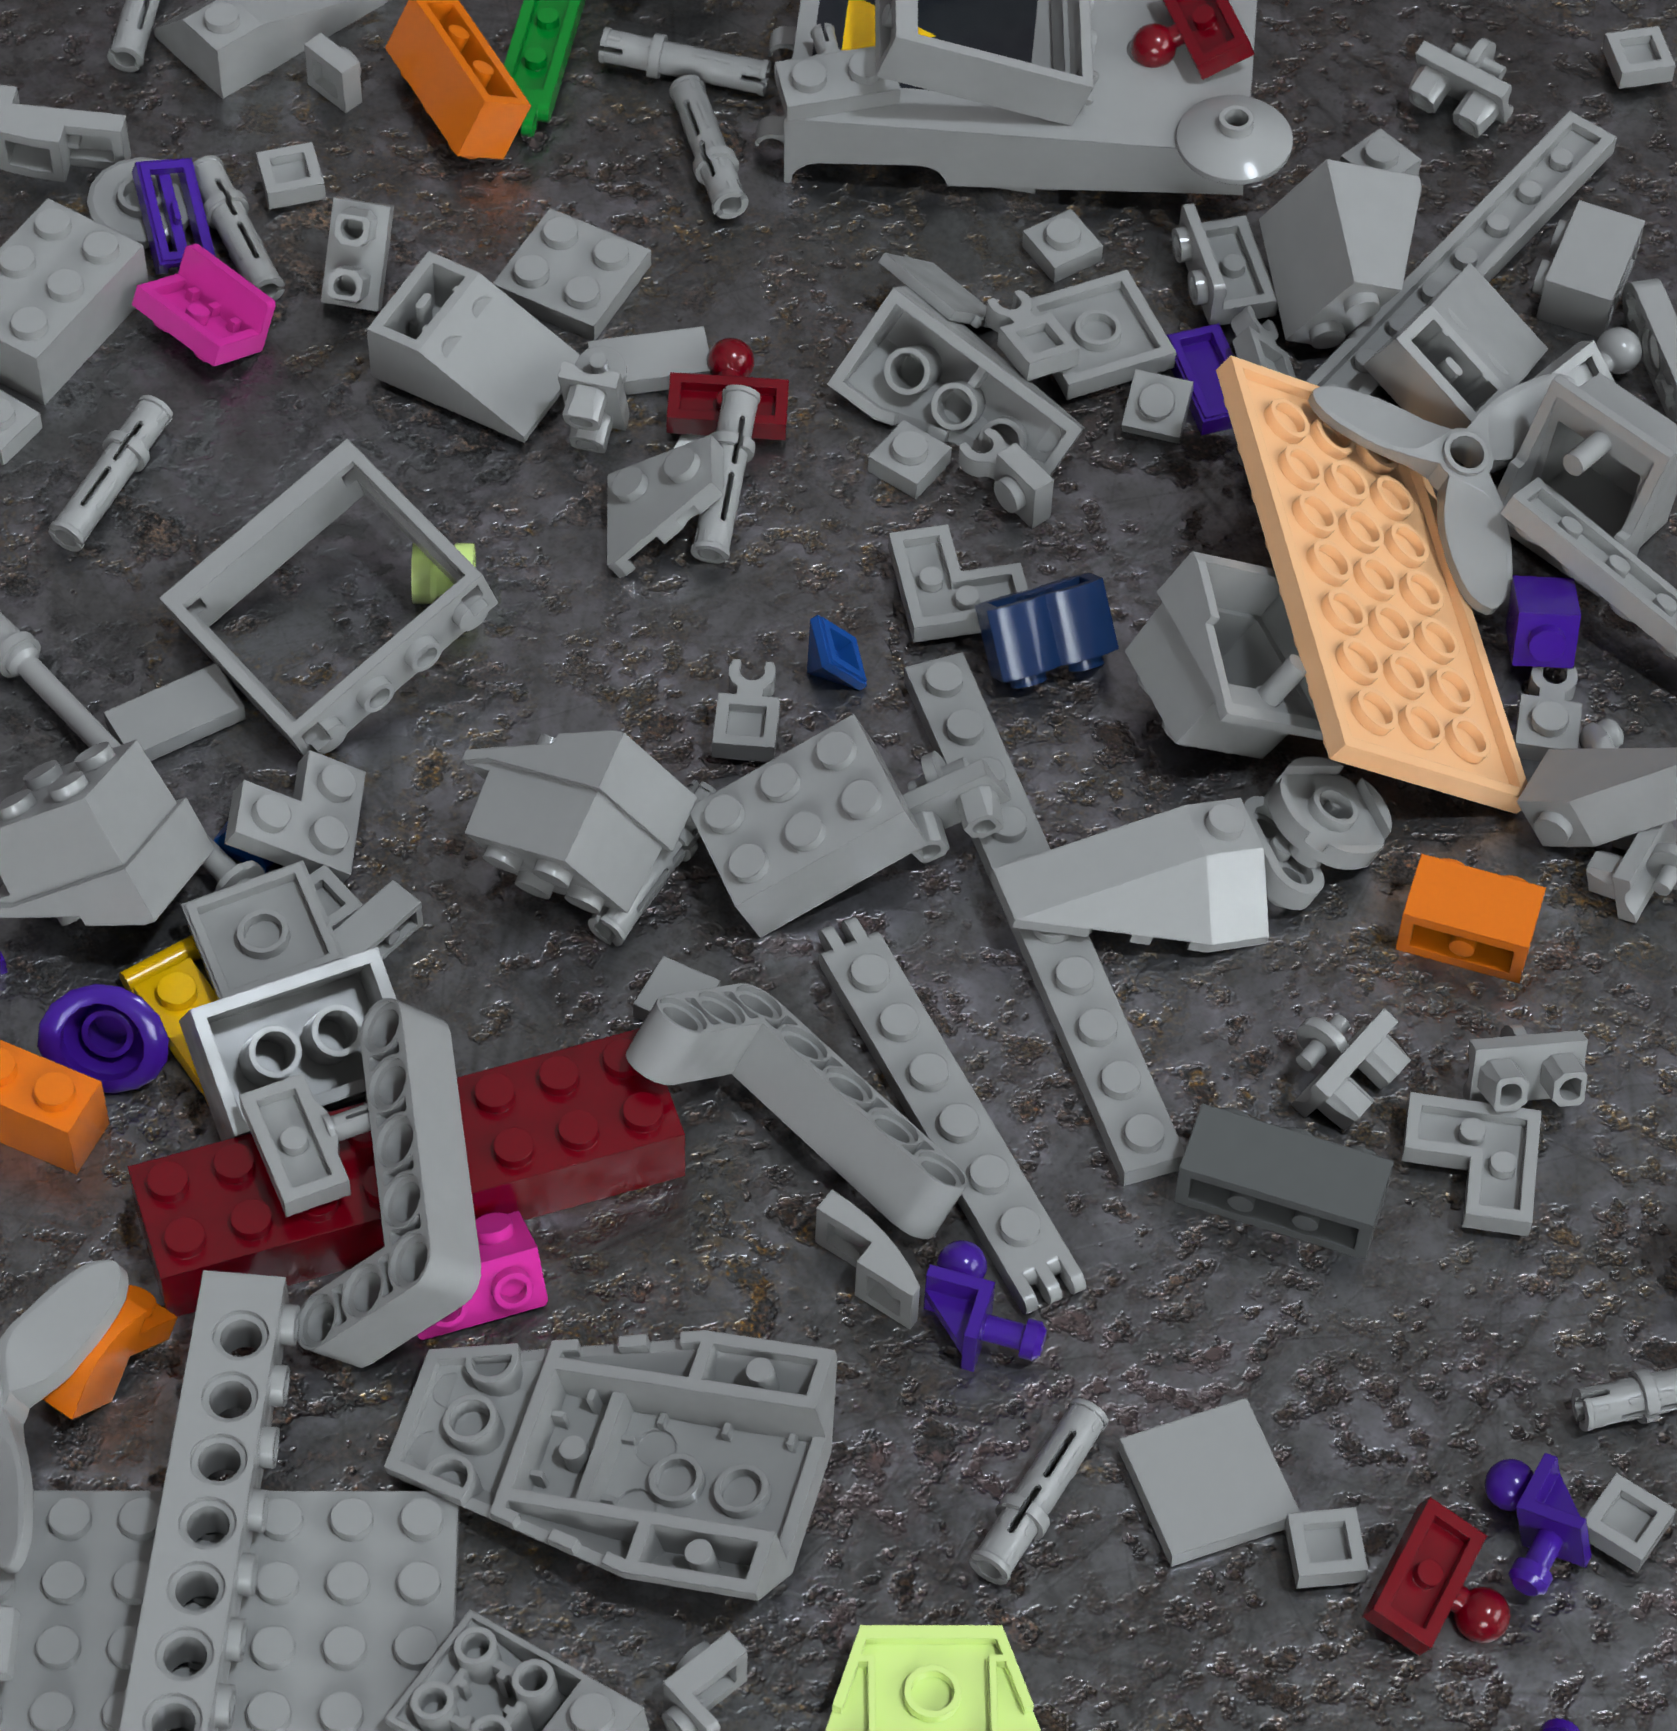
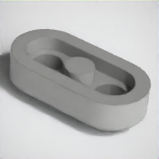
(1287, 881)

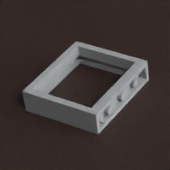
(989, 77)
(278, 535)

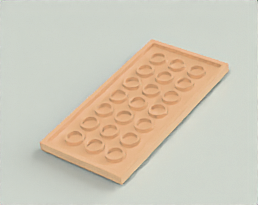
(1371, 599)

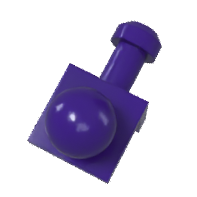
(965, 1306)
(1545, 1520)

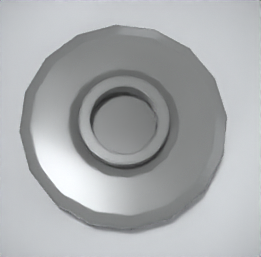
(115, 202)

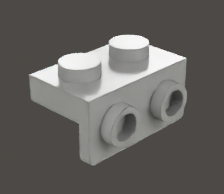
(1223, 266)

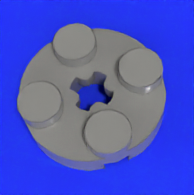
(1328, 815)

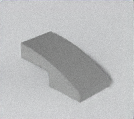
(881, 1269)

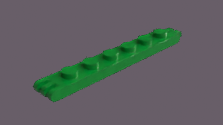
(541, 54)

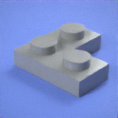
(936, 592)
(311, 826)
(1492, 1147)

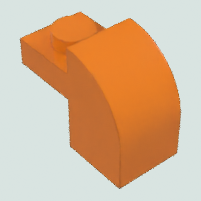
(136, 1328)

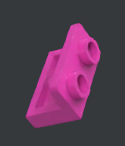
(208, 308)
(509, 1276)

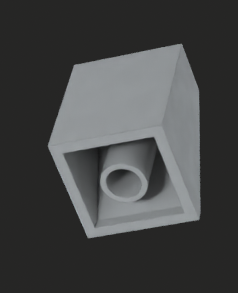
(1339, 248)

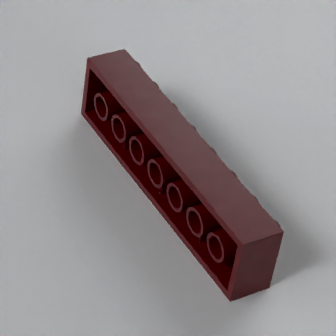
(535, 1142)

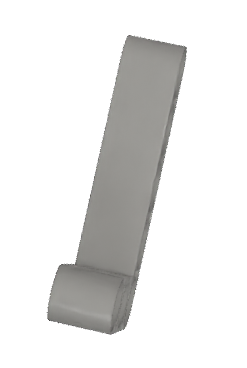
(809, 1089)
(423, 1197)

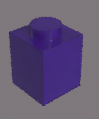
(1543, 621)

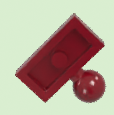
(1207, 30)
(697, 398)
(1428, 1581)

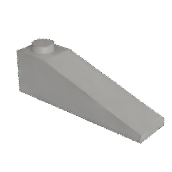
(244, 39)
(948, 383)
(1168, 876)

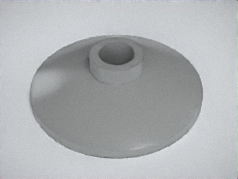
(1234, 139)

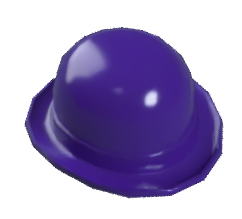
(105, 1036)

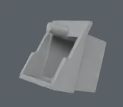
(1602, 456)
(1224, 660)
(577, 815)
(97, 841)

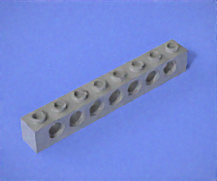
(229, 1315)

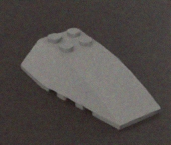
(633, 1454)

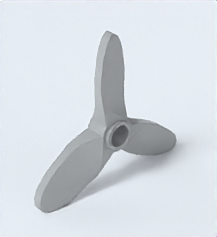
(1468, 503)
(35, 1359)

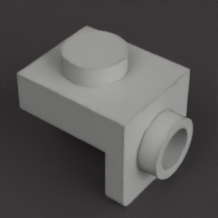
(701, 1682)

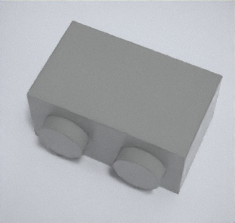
(1588, 268)

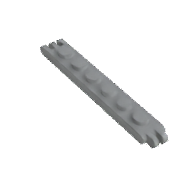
(949, 1113)

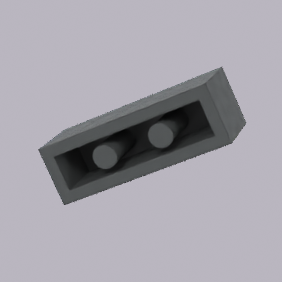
(1283, 1180)

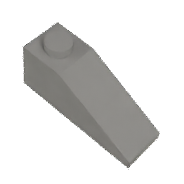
(1600, 794)

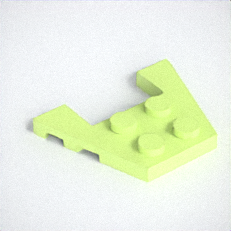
(932, 1681)

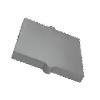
(937, 289)

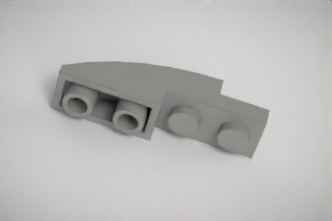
(49, 140)

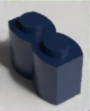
(1046, 629)

